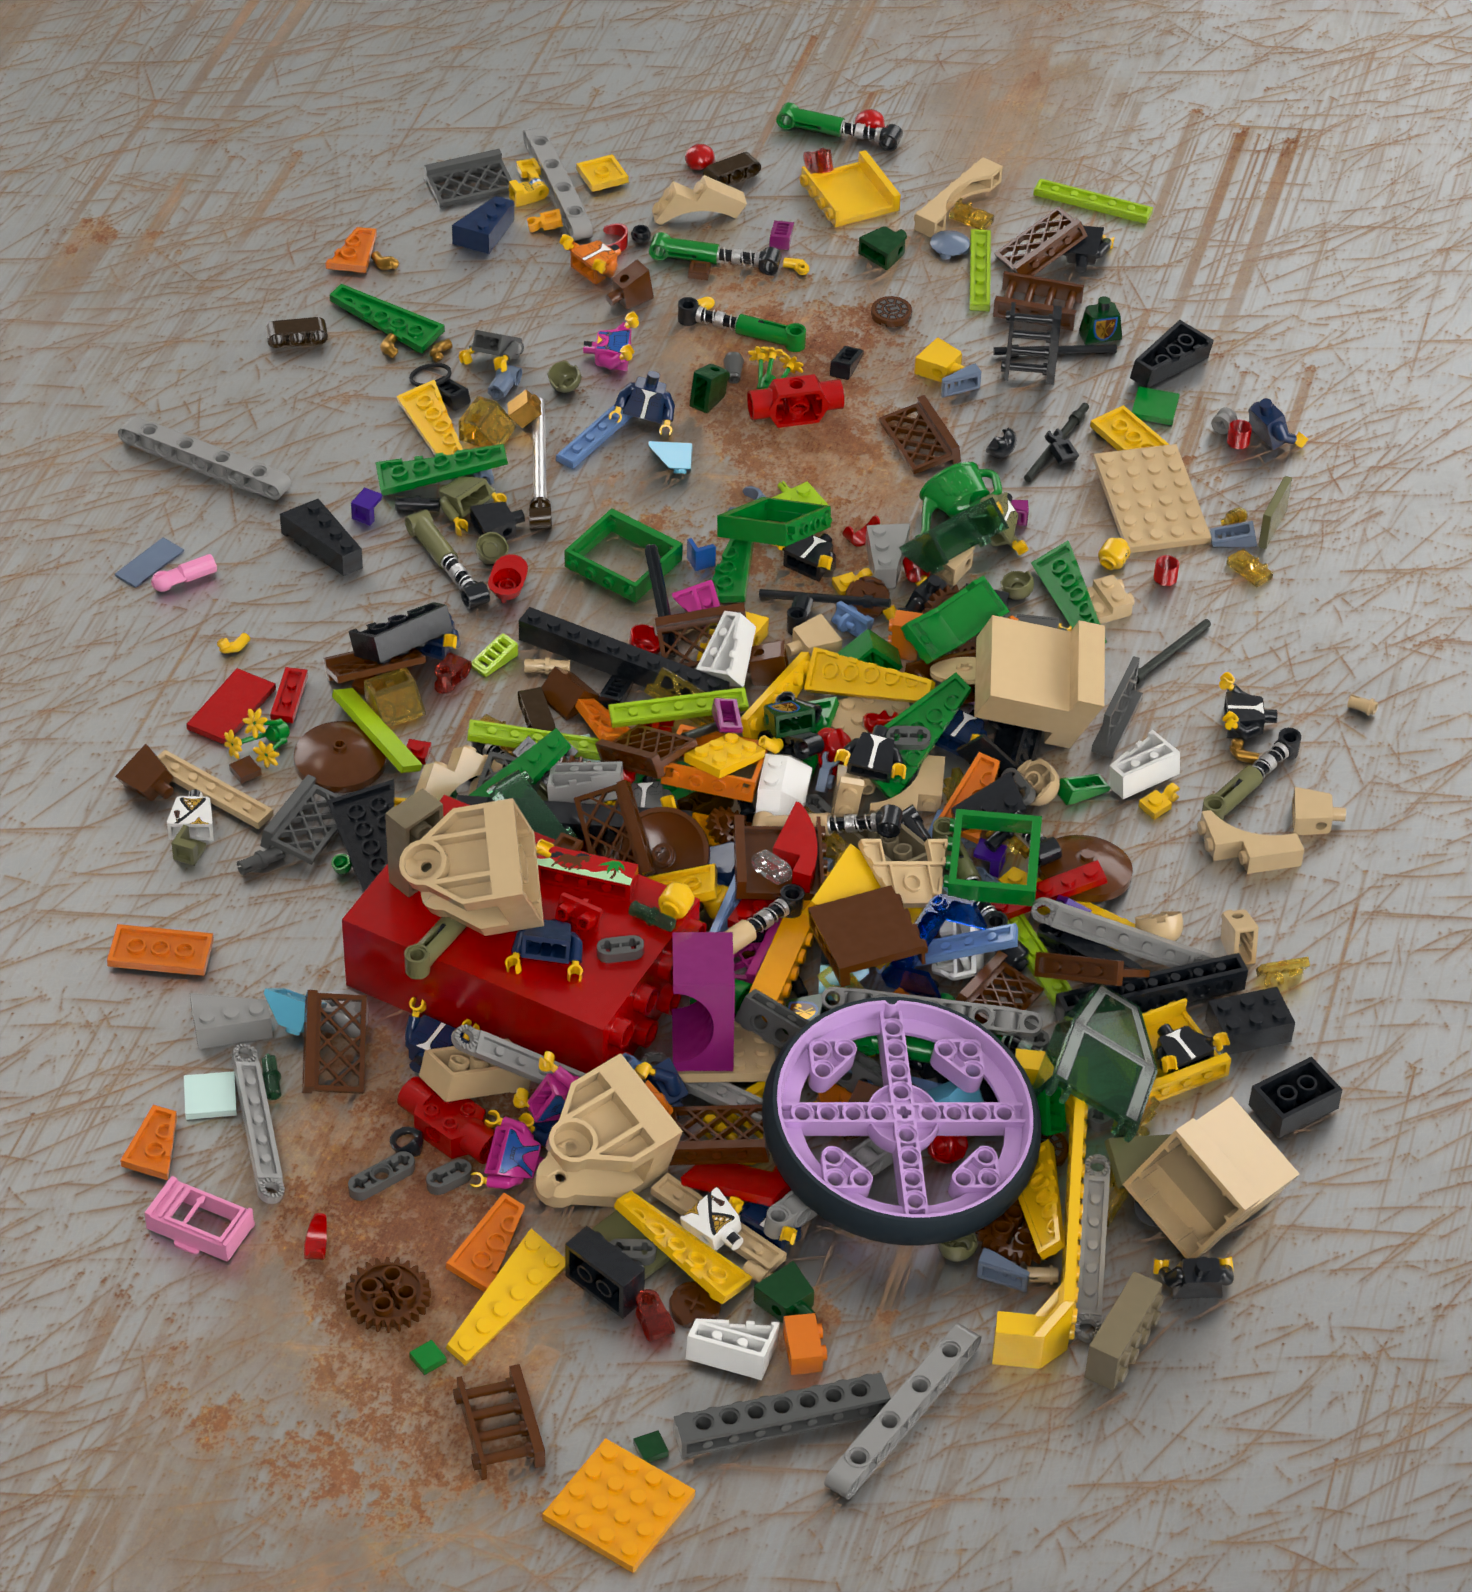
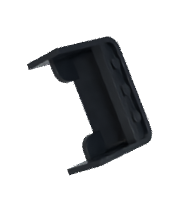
(1011, 745)

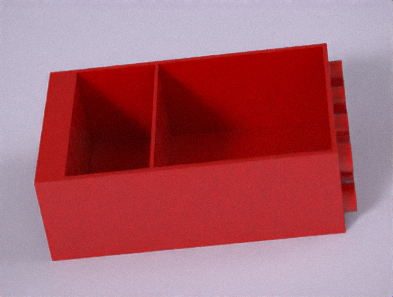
(539, 1008)

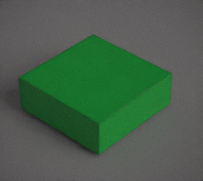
(427, 1357)

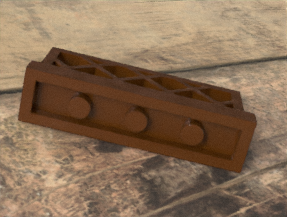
(1046, 250)
(934, 430)
(687, 621)
(348, 667)
(644, 751)
(632, 823)
(1084, 969)
(993, 974)
(312, 1046)
(718, 1149)

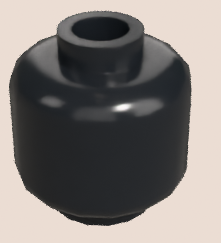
(1017, 956)

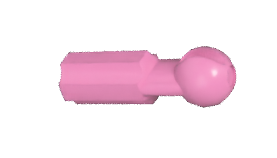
(185, 572)

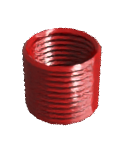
(1239, 434)
(1166, 570)
(912, 571)

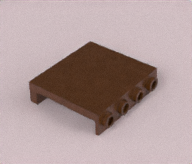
(752, 839)
(865, 932)

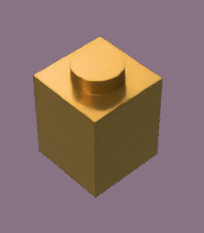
(524, 408)

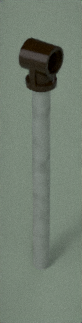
(540, 506)

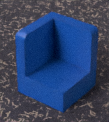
(701, 557)

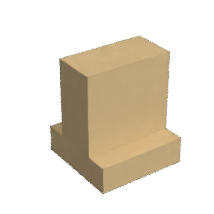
(1040, 677)
(1210, 1178)

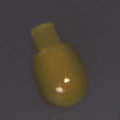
(1235, 516)

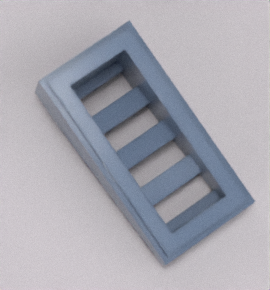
(966, 378)
(1244, 536)
(1002, 1271)

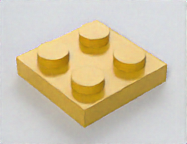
(602, 173)

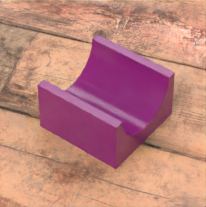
(706, 1028)

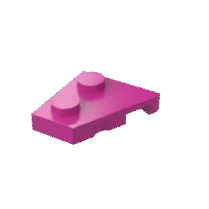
(697, 597)

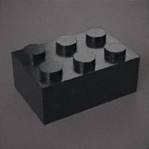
(1251, 1020)
(1295, 1097)
(604, 1271)

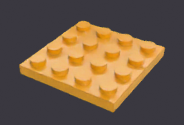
(618, 1505)

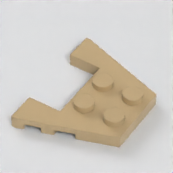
(911, 879)

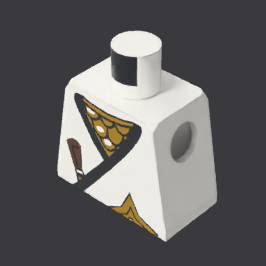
(194, 812)
(714, 1221)

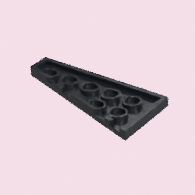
(363, 828)

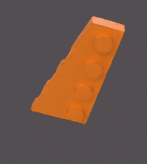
(979, 775)
(486, 1246)

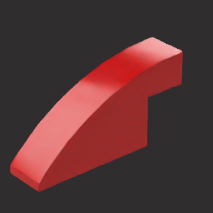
(798, 847)

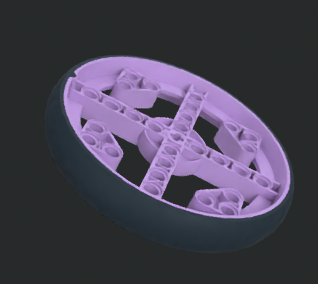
(901, 1119)

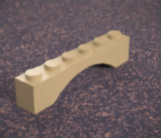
(978, 179)

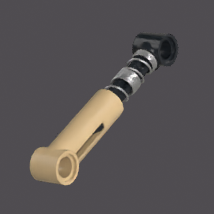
(885, 821)
(787, 905)

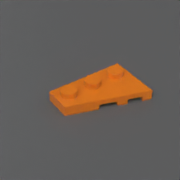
(152, 1144)

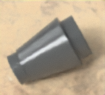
(734, 363)

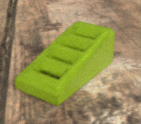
(503, 645)

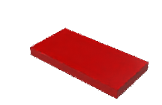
(230, 705)
(738, 1181)

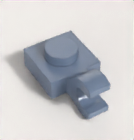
(825, 778)

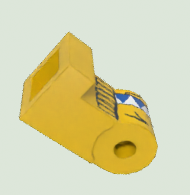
(528, 191)

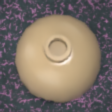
(1042, 778)
(1166, 924)

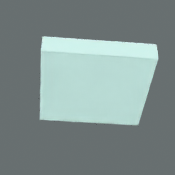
(210, 1095)

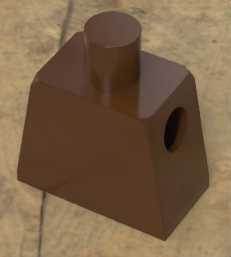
(631, 286)
(767, 662)
(146, 775)

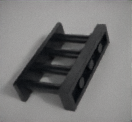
(1051, 336)

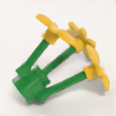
(769, 355)
(275, 732)

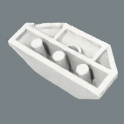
(782, 783)
(960, 967)

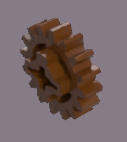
(722, 824)

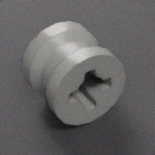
(1222, 420)

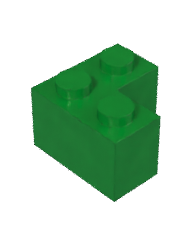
(873, 649)

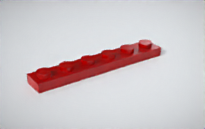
(1064, 884)

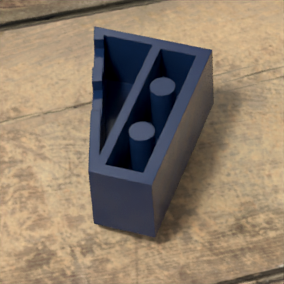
(484, 225)

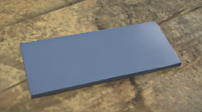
(149, 562)

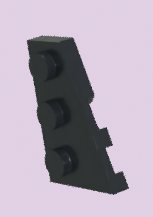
(996, 797)

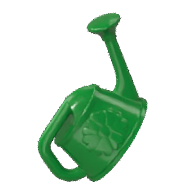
(956, 490)

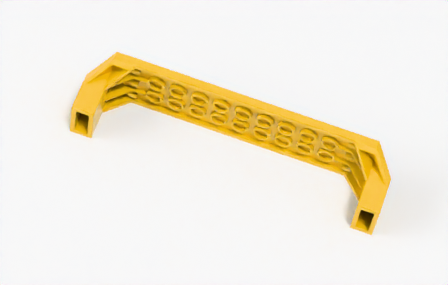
(1042, 1337)

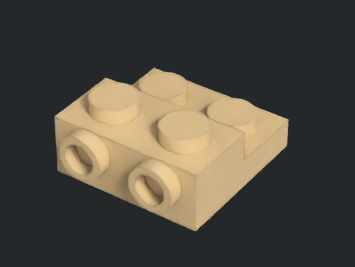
(1110, 599)

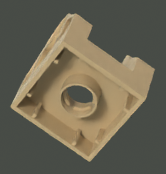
(480, 868)
(606, 1140)

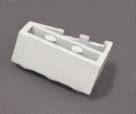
(729, 649)
(1144, 766)
(733, 1346)

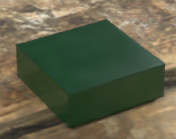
(651, 1446)

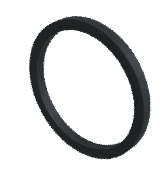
(414, 372)

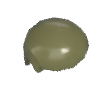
(564, 377)
(491, 547)
(1017, 584)
(959, 1249)

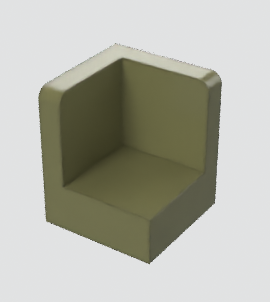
(187, 849)

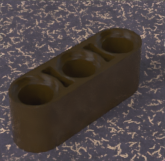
(733, 169)
(296, 332)
(535, 709)
(703, 802)

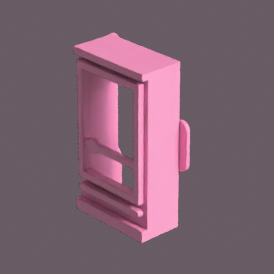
(191, 1238)

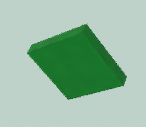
(1155, 405)

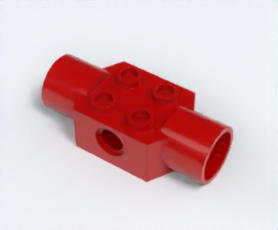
(795, 400)
(450, 1126)

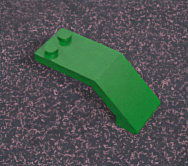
(954, 620)

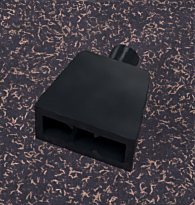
(495, 518)

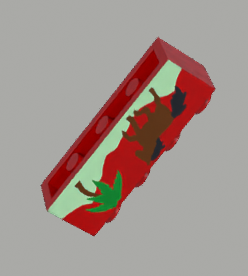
(588, 873)

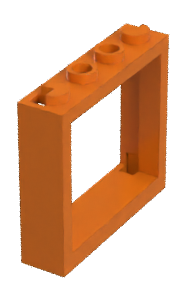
(701, 781)

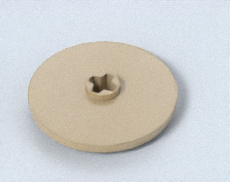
(963, 666)

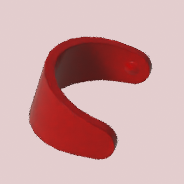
(619, 230)
(859, 538)
(316, 1238)

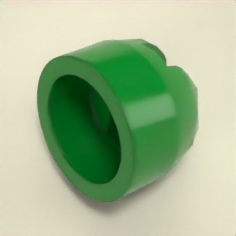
(341, 864)

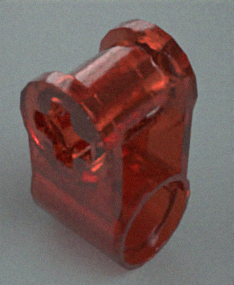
(819, 161)
(451, 672)
(653, 1316)

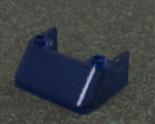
(938, 909)

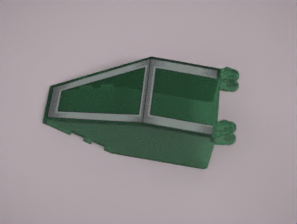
(1102, 1059)

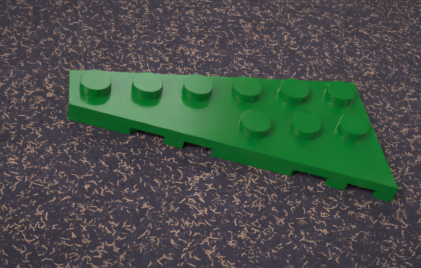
(932, 712)

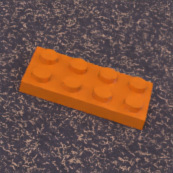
(160, 950)

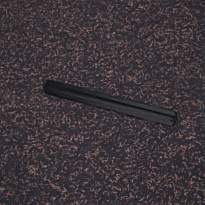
(659, 590)

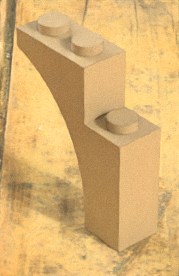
(706, 196)
(443, 779)
(924, 791)
(846, 793)
(1254, 850)

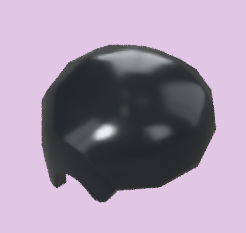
(1002, 446)

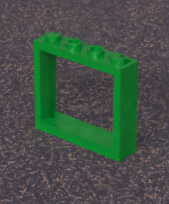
(751, 524)
(632, 530)
(993, 891)

